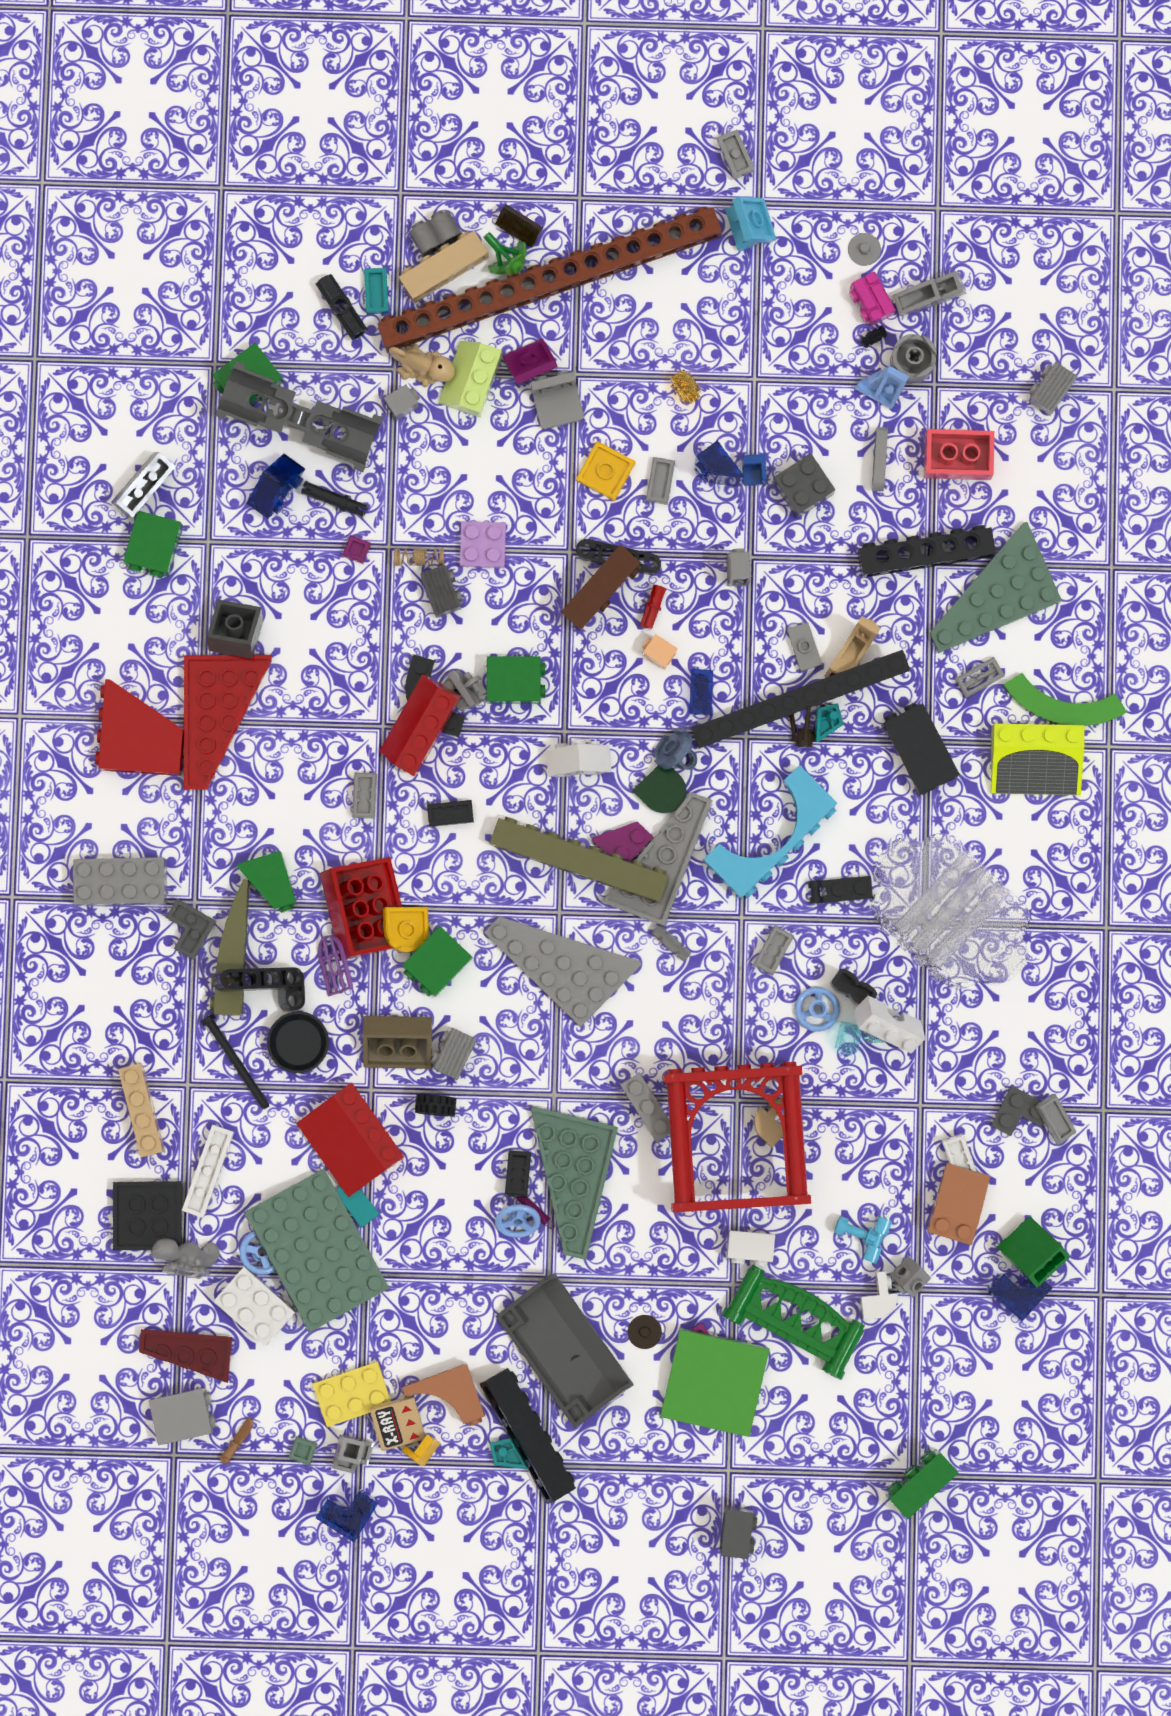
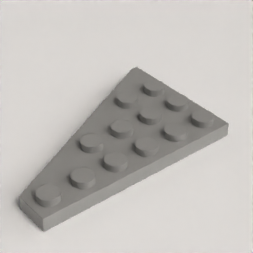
(568, 971)

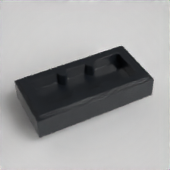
(450, 813)
(517, 1174)

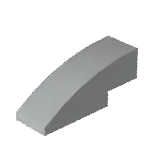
(929, 293)

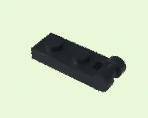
(841, 890)

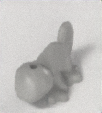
(186, 1259)

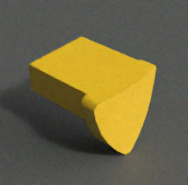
(423, 1451)

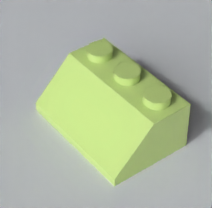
(473, 377)

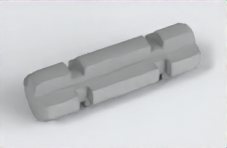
(671, 942)

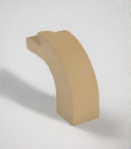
(854, 647)

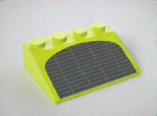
(1037, 759)

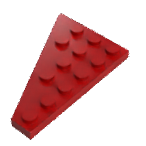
(215, 702)

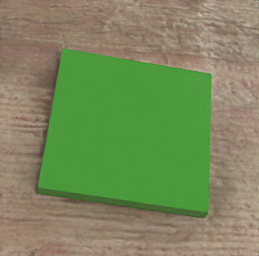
(714, 1382)

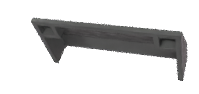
(549, 1333)

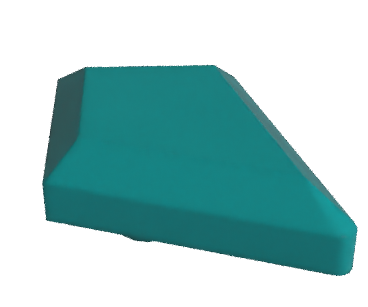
(827, 721)
(506, 1454)

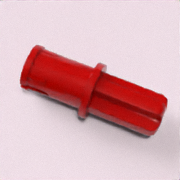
(652, 607)

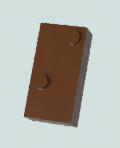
(601, 586)

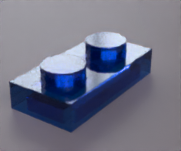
(701, 692)

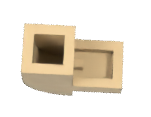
(766, 1126)

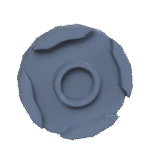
(673, 749)

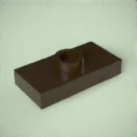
(519, 225)

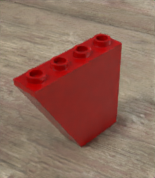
(136, 736)

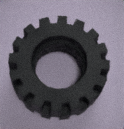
(435, 1105)

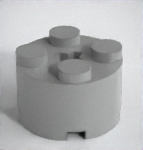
(918, 347)

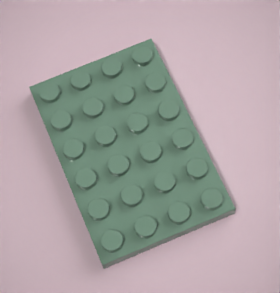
(316, 1250)

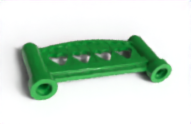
(748, 1305)

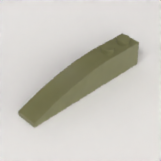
(232, 954)

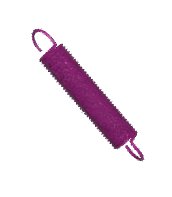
(544, 1218)

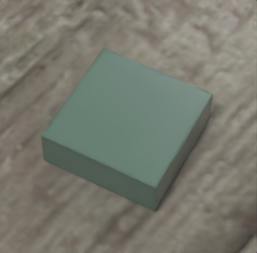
(303, 1450)

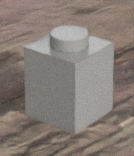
(402, 401)

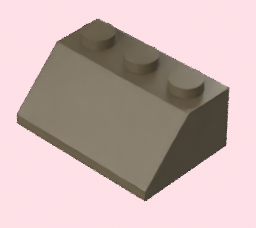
(397, 1042)

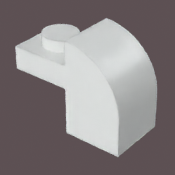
(882, 1304)

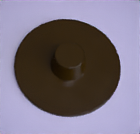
(644, 1331)

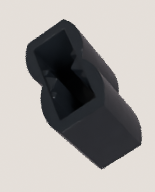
(848, 985)

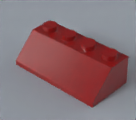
(419, 725)

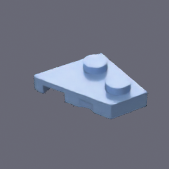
(883, 386)

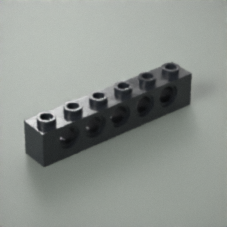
(872, 567)

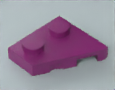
(624, 841)

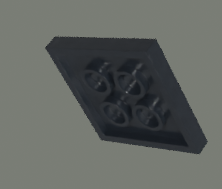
(146, 1214)

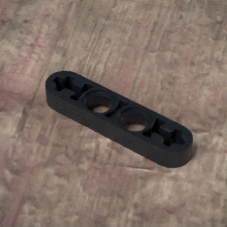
(592, 545)

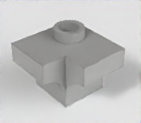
(351, 1452)

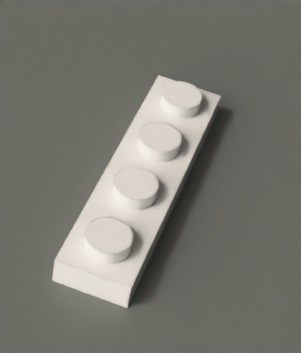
(208, 1171)

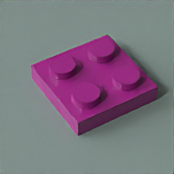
(530, 361)

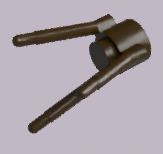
(804, 736)

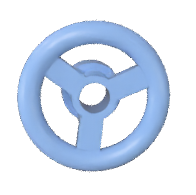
(831, 1019)
(517, 1218)
(244, 1247)

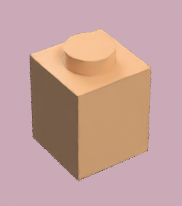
(659, 651)

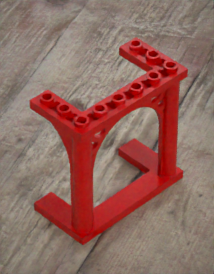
(680, 1130)

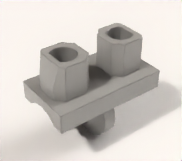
(466, 686)

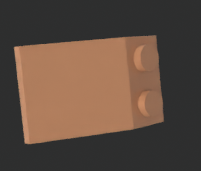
(958, 1204)

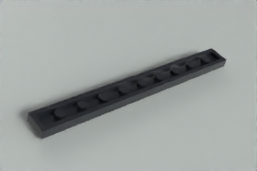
(800, 698)

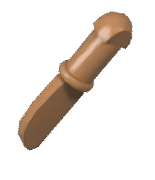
(237, 1441)

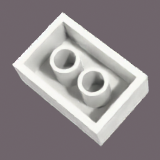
(255, 1306)

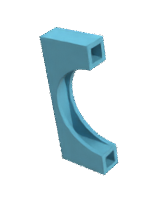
(811, 806)

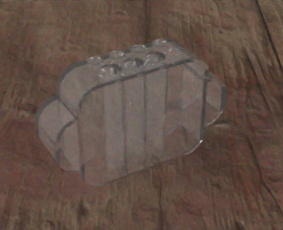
(949, 912)

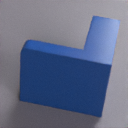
(754, 470)

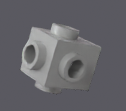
(909, 1277)

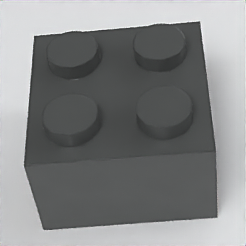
(803, 485)
(235, 629)
(737, 1531)

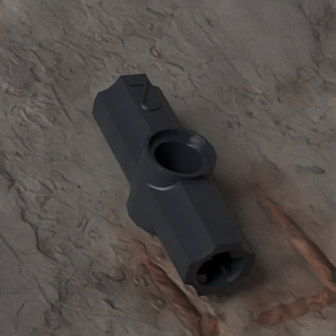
(334, 295)

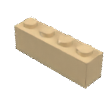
(443, 266)
(141, 1110)

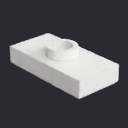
(958, 1152)

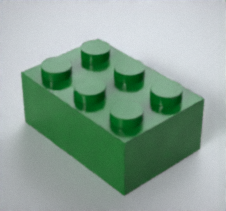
(921, 1483)

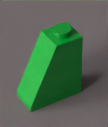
(271, 879)

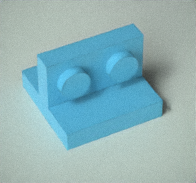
(750, 222)

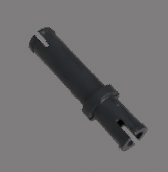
(334, 499)

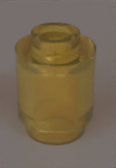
(686, 387)

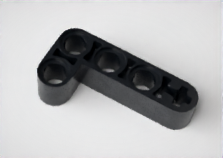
(259, 982)

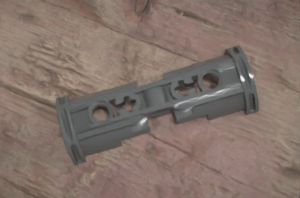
(358, 427)

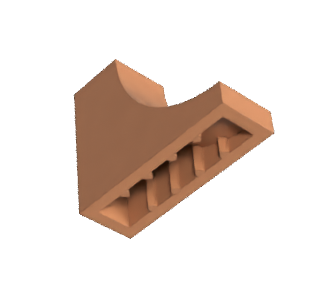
(455, 1388)

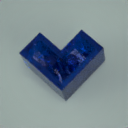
(275, 485)
(1016, 1299)
(349, 1520)

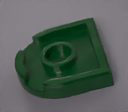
(662, 790)

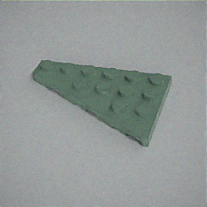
(576, 1167)

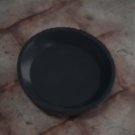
(298, 1042)

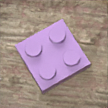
(482, 544)

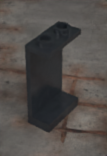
(920, 748)

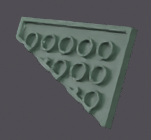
(1004, 592)

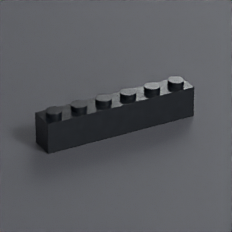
(528, 1436)

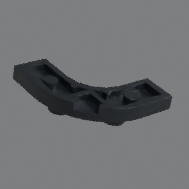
(422, 665)

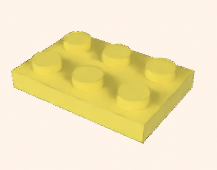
(351, 1393)

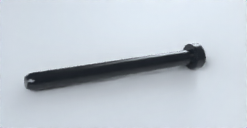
(236, 1062)

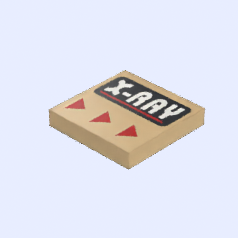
(397, 1423)

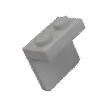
(557, 399)

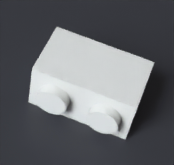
(750, 1246)

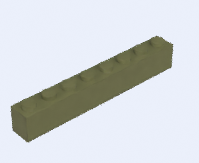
(580, 860)

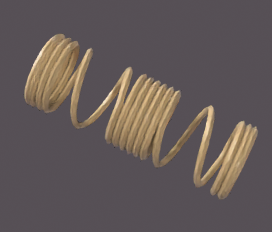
(419, 557)

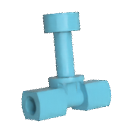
(872, 1237)

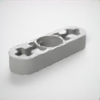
(879, 461)

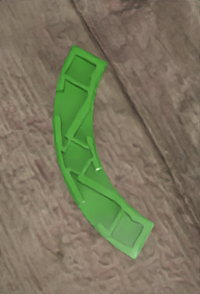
(1063, 712)

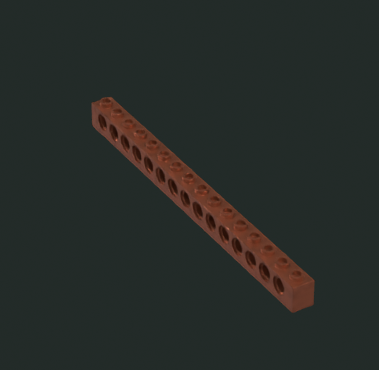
(703, 216)

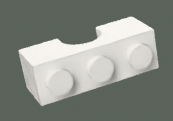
(875, 1019)

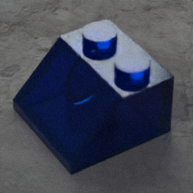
(717, 466)

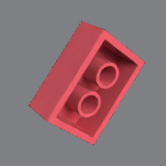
(959, 454)

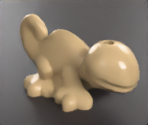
(425, 367)

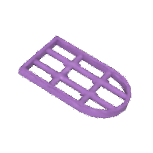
(332, 975)

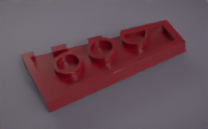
(196, 1352)

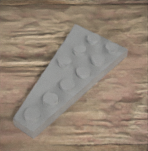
(670, 852)

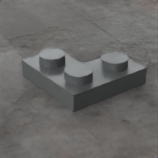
(196, 927)
(1014, 1106)

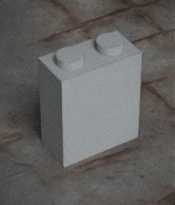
(182, 1416)

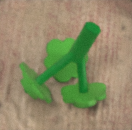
(514, 264)

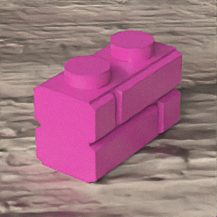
(872, 299)

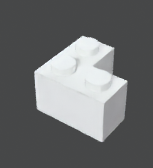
(578, 759)

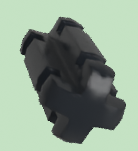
(873, 336)

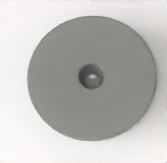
(864, 249)

